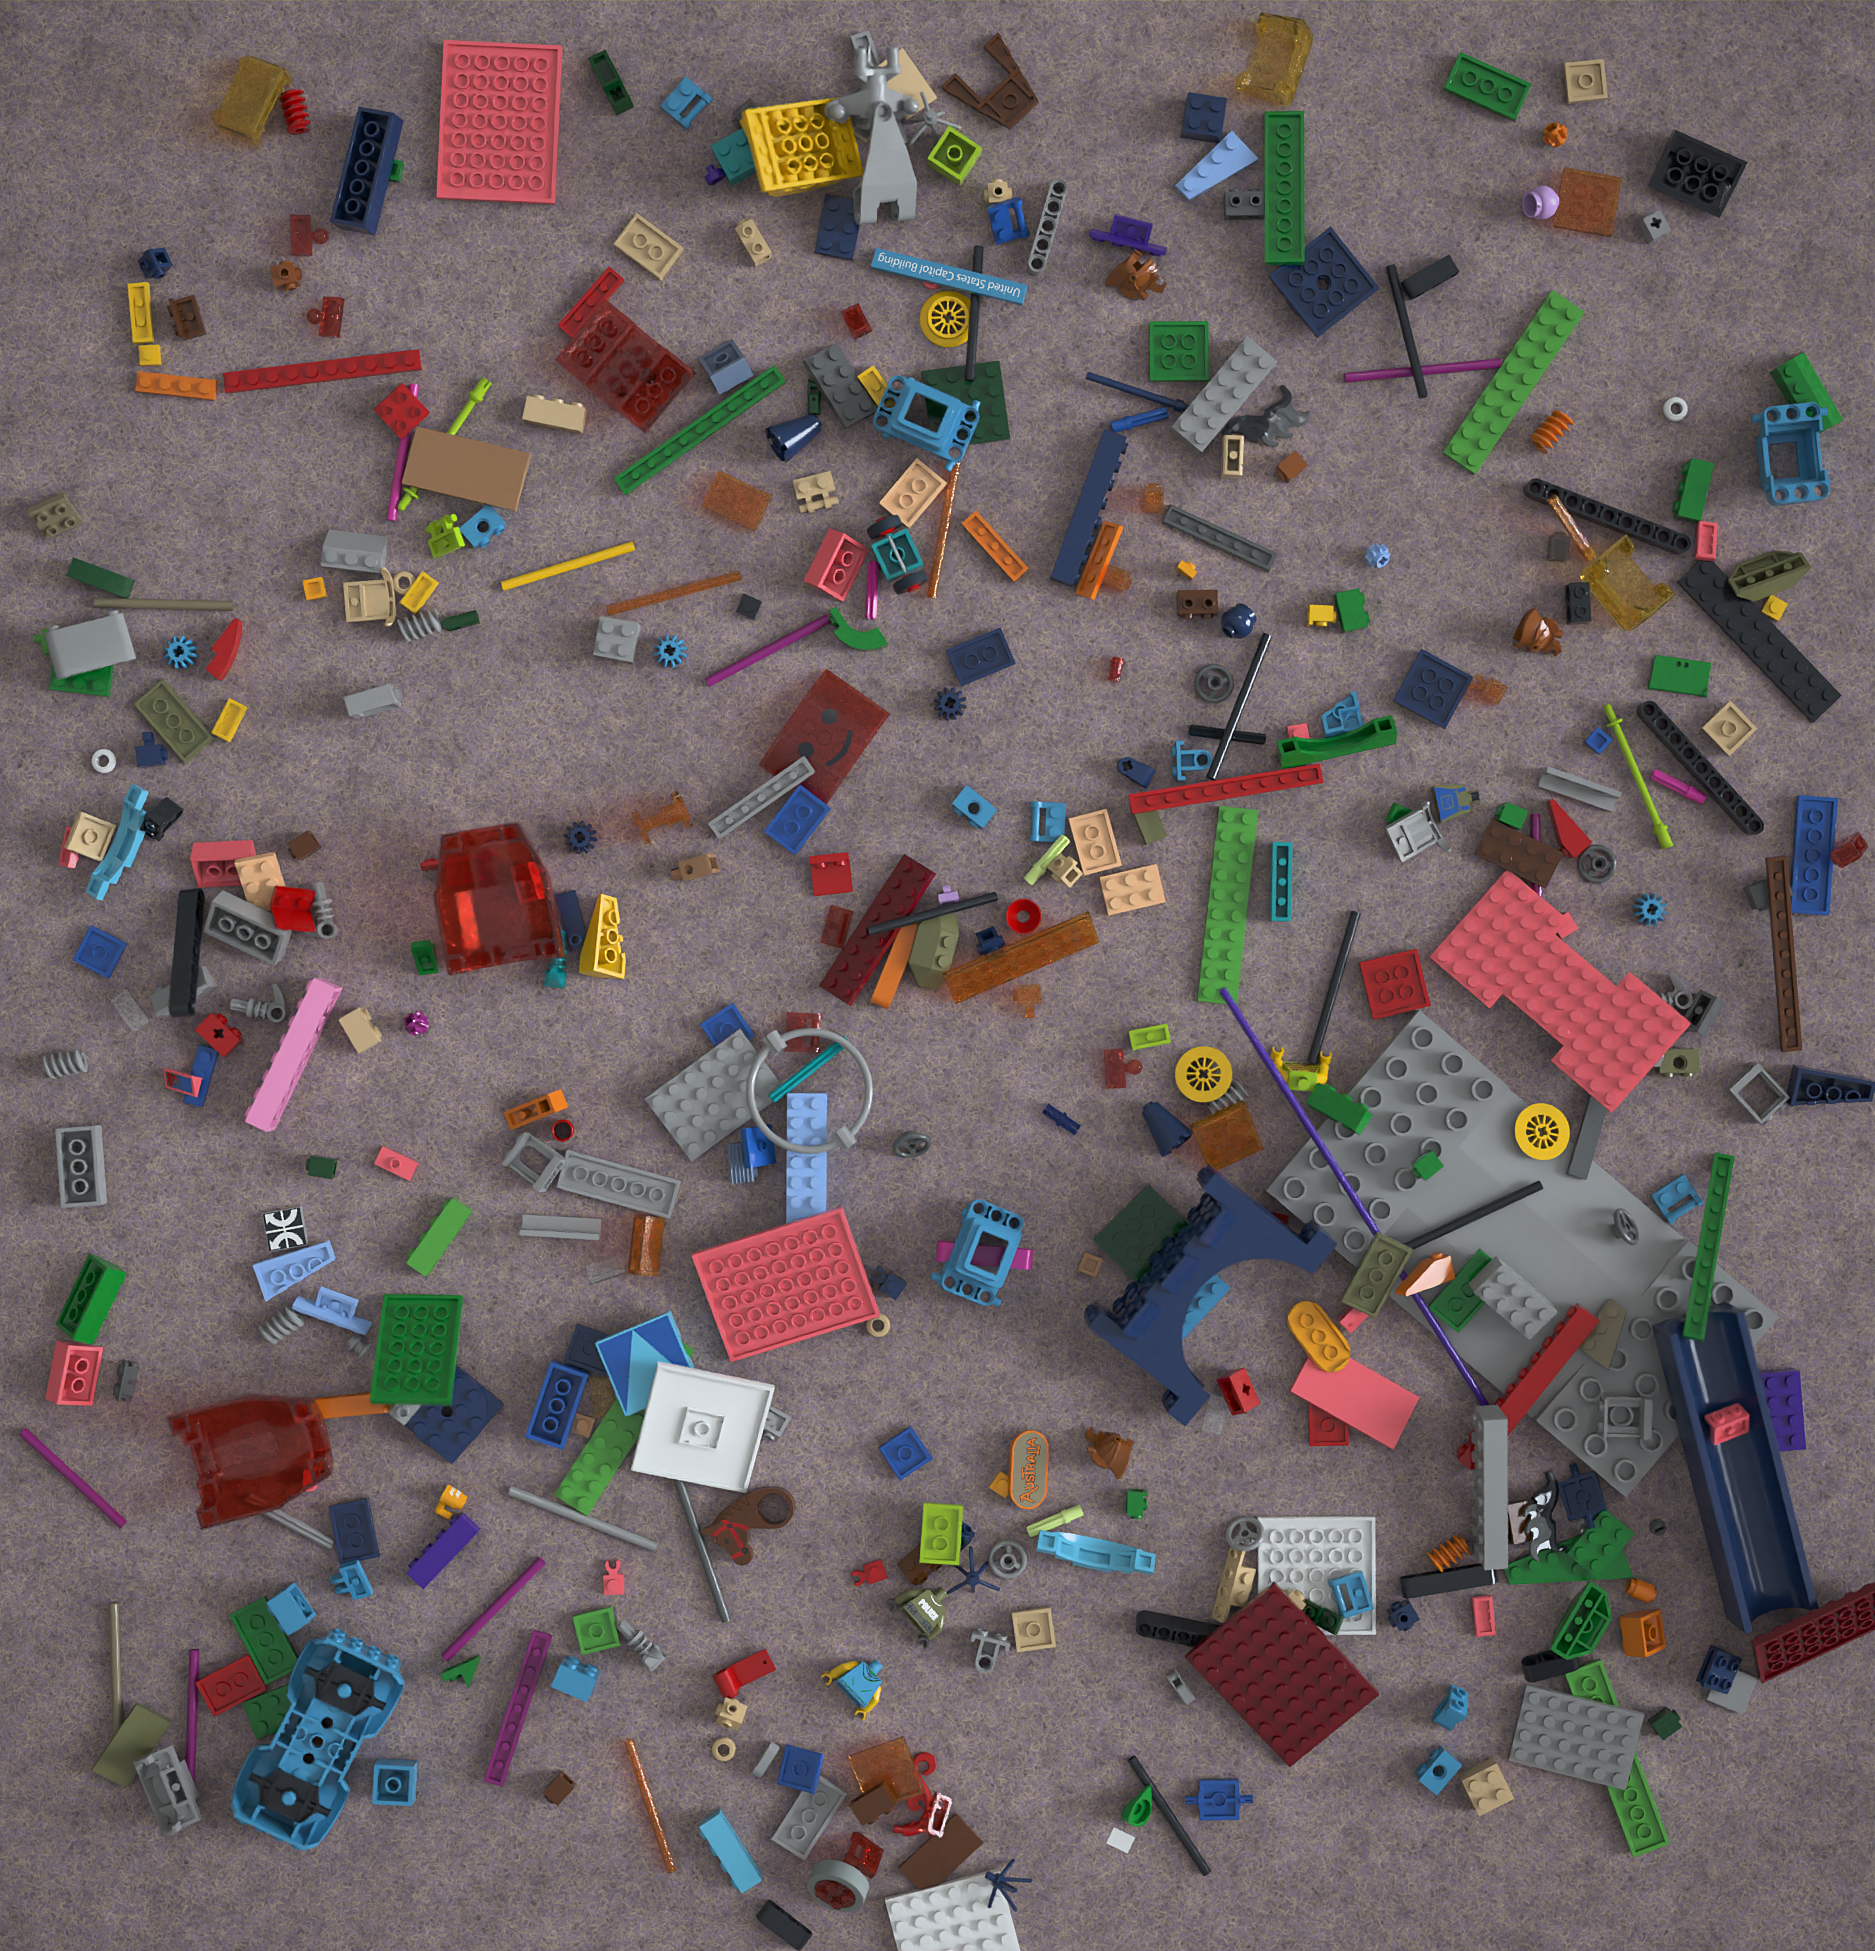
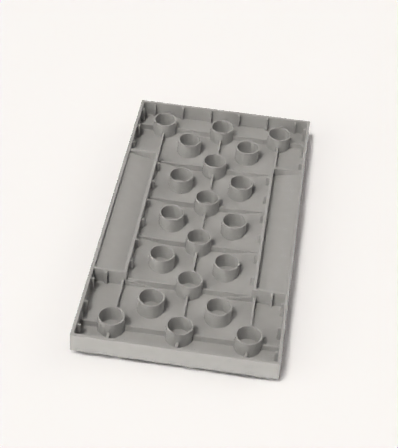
(1560, 1240)

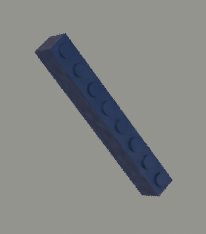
(1088, 508)

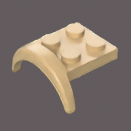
(371, 600)

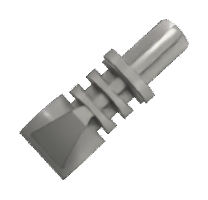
(325, 916)
(1679, 989)
(265, 1010)
(651, 1656)

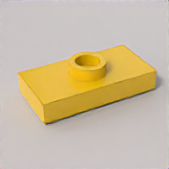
(419, 592)
(229, 720)

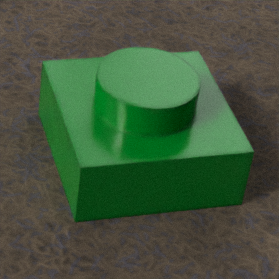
(396, 172)
(1396, 812)

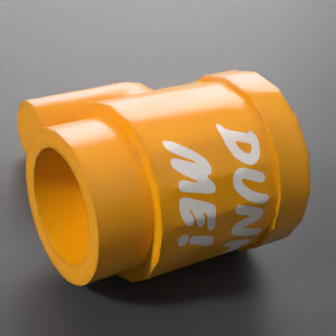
(451, 1497)

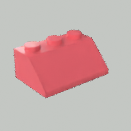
(836, 564)
(215, 862)
(74, 1373)

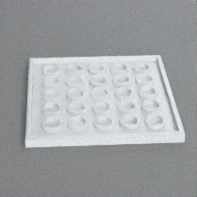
(1312, 1550)

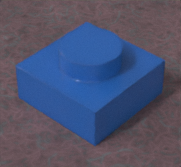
(1597, 740)

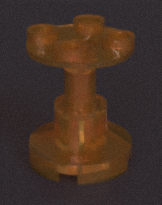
(669, 814)

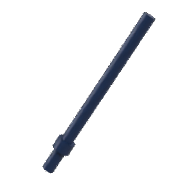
(1177, 405)

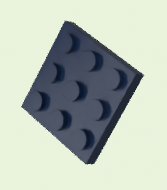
(1433, 689)

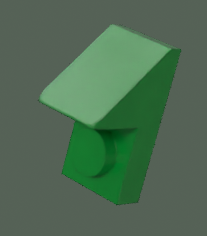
(425, 957)
(466, 1668)

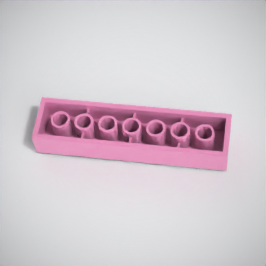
(293, 1054)

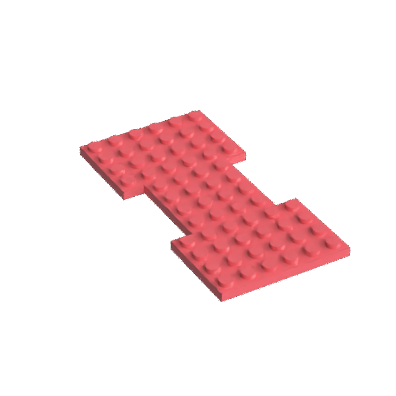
(1605, 1029)

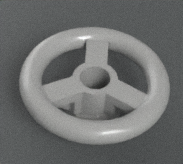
(1246, 1538)
(1013, 1564)

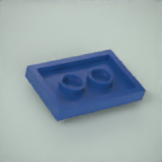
(797, 819)

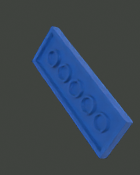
(1811, 854)

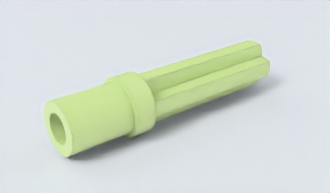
(1040, 867)
(1064, 1516)

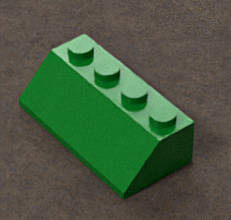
(1802, 385)
(90, 1299)

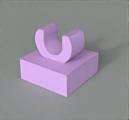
(948, 897)

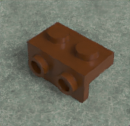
(187, 317)
(914, 1570)

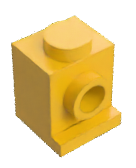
(1320, 615)

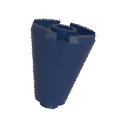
(792, 435)
(1165, 1128)

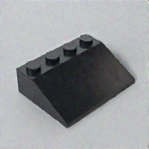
(1697, 173)

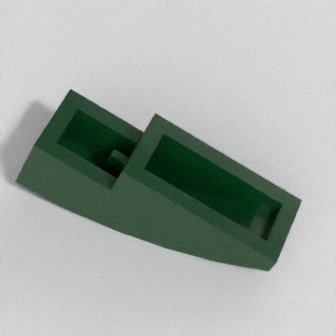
(611, 82)
(100, 578)

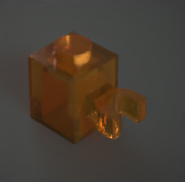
(1153, 498)
(1116, 579)
(1490, 690)
(1027, 996)

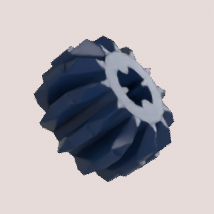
(956, 706)
(585, 832)

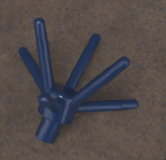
(972, 1576)
(999, 1882)

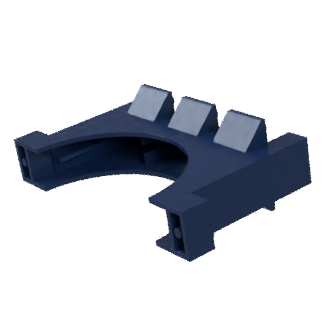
(1220, 1233)

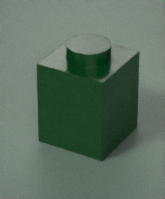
(321, 1166)
(1665, 1722)

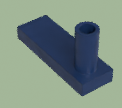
(572, 919)

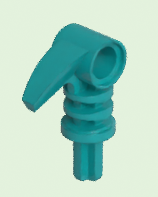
(555, 976)

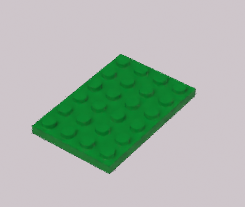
(416, 1349)

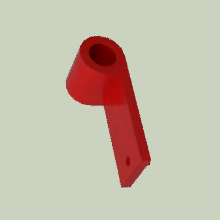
(736, 1675)

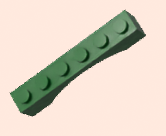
(1302, 751)

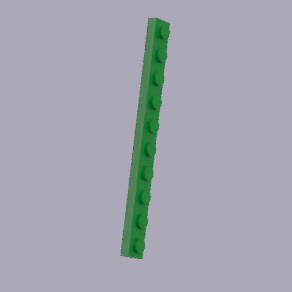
(699, 430)
(1708, 1247)

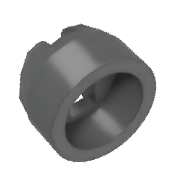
(1656, 1523)

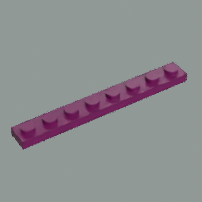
(518, 1708)

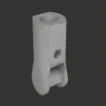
(1181, 1689)

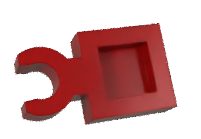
(873, 1572)

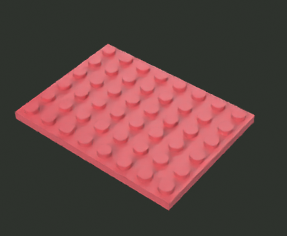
(499, 122)
(786, 1284)

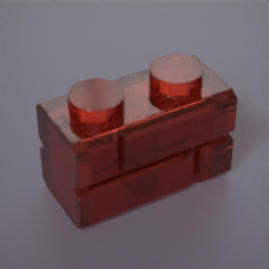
(1848, 850)

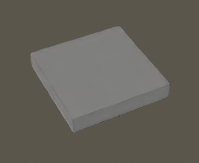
(1738, 1694)

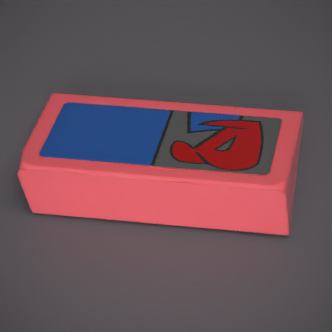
(182, 1082)

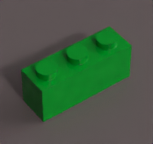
(1692, 490)
(1339, 1108)

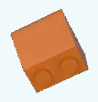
(1642, 1633)

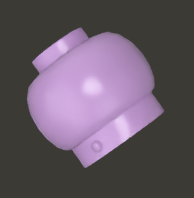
(1540, 203)

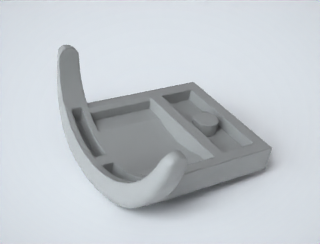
(1415, 833)

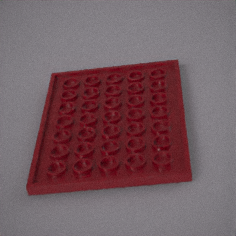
(1282, 1674)

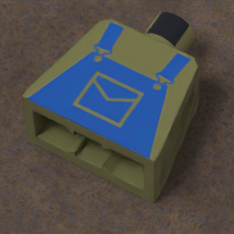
(1452, 801)

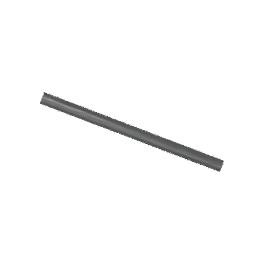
(702, 1550)

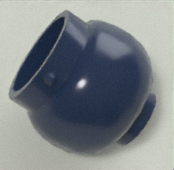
(1238, 621)

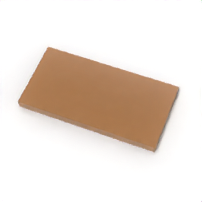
(466, 469)

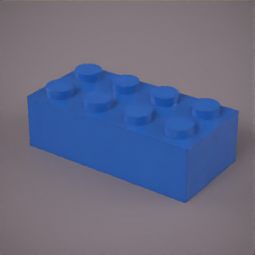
(557, 1404)

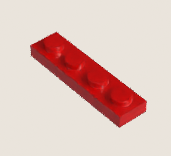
(602, 289)

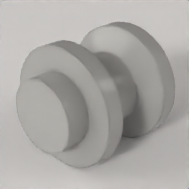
(358, 1346)

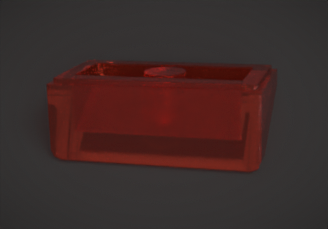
(836, 926)

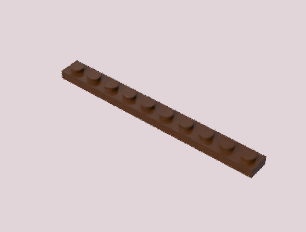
(1783, 953)

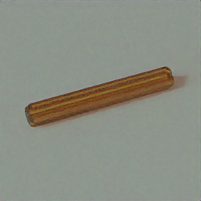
(1572, 528)

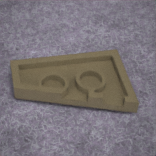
(1603, 1339)

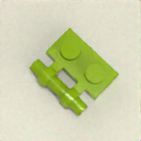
(445, 542)

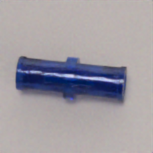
(1061, 1119)

